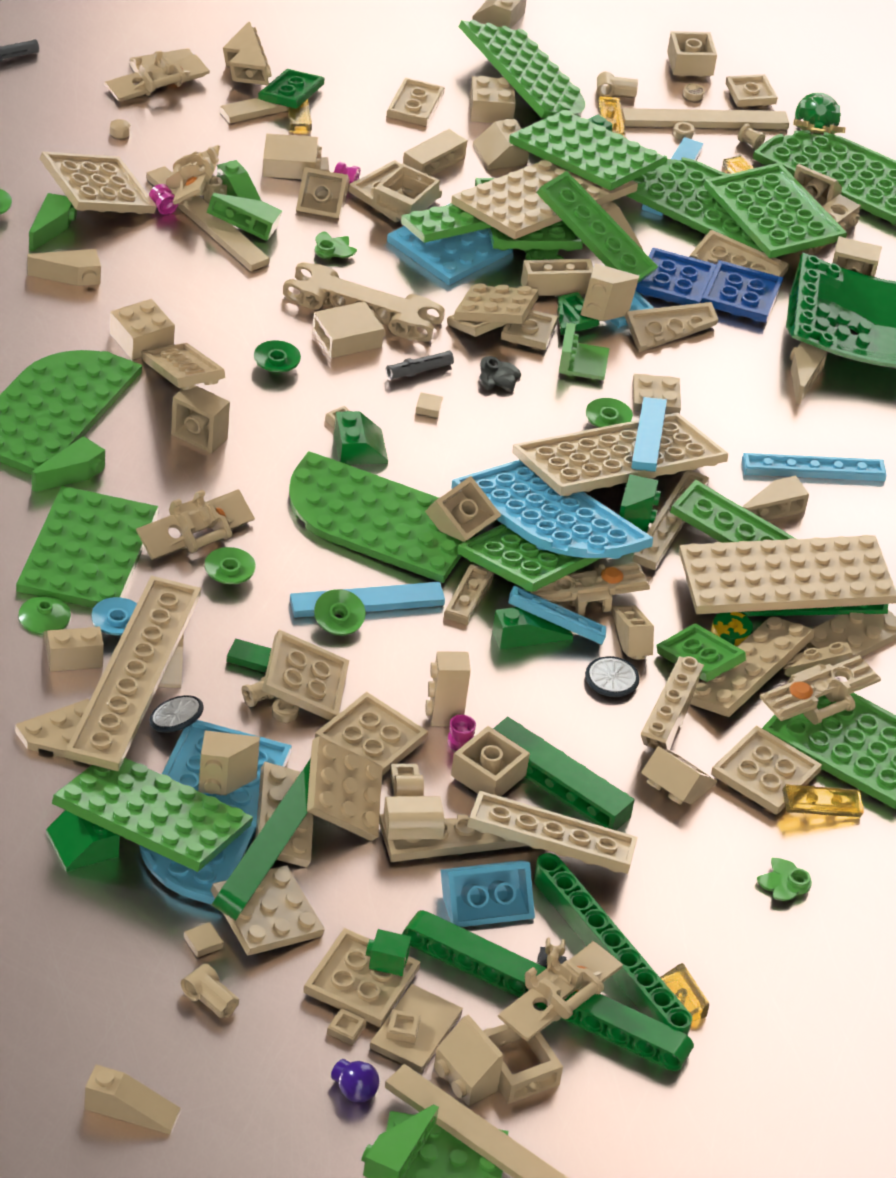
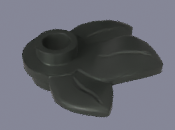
(498, 373)

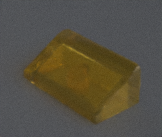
(687, 991)

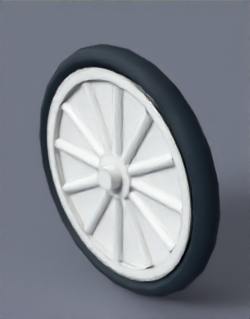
(612, 676)
(176, 713)

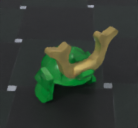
(819, 114)

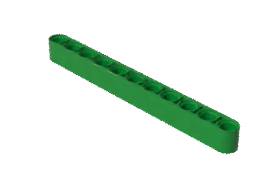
(507, 972)

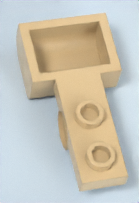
(409, 811)

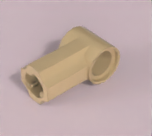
(616, 85)
(205, 986)

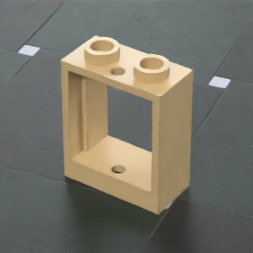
(396, 204)
(531, 1080)

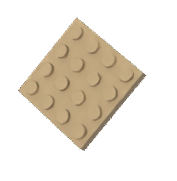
(97, 182)

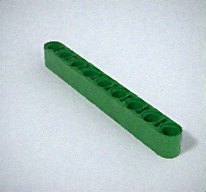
(265, 848)
(593, 924)

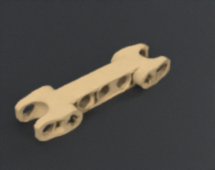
(399, 313)

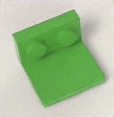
(582, 359)

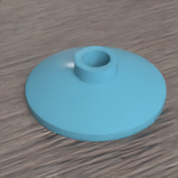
(113, 615)

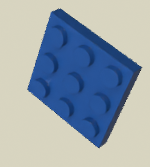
(677, 278)
(742, 291)

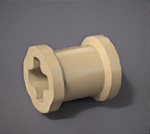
(750, 136)
(254, 693)

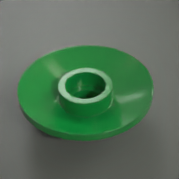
(277, 356)

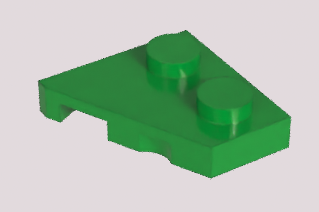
(569, 311)

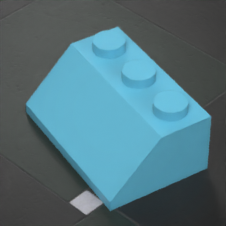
(488, 893)

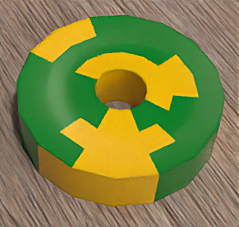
(732, 627)

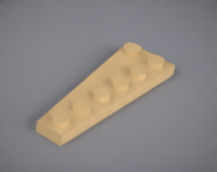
(456, 840)

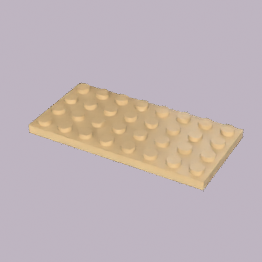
(516, 208)
(605, 455)
(787, 574)

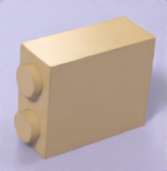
(289, 154)
(348, 329)

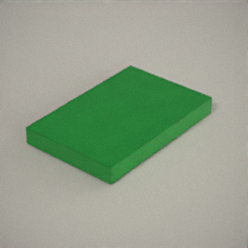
(291, 88)

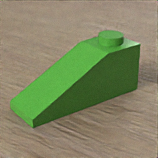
(237, 180)
(247, 214)
(51, 220)
(72, 465)
(399, 1146)

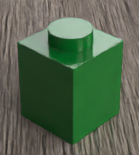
(388, 952)

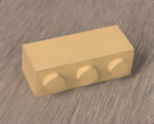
(436, 153)
(557, 276)
(449, 687)

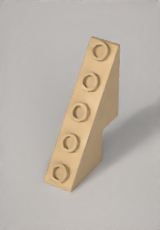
(247, 57)
(672, 704)

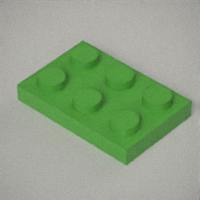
(705, 647)

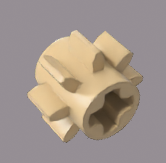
(214, 186)

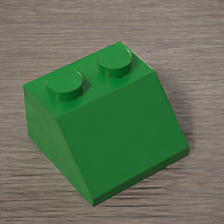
(359, 439)
(639, 501)
(81, 841)

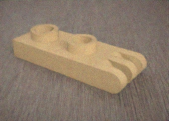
(833, 654)

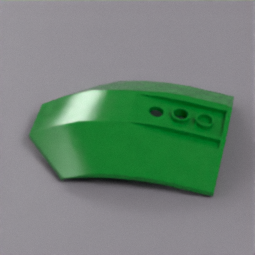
(832, 301)

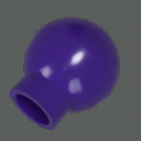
(356, 1080)

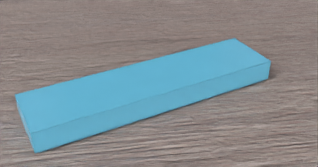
(557, 615)

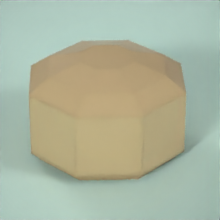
(120, 128)

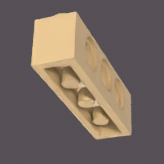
(845, 214)

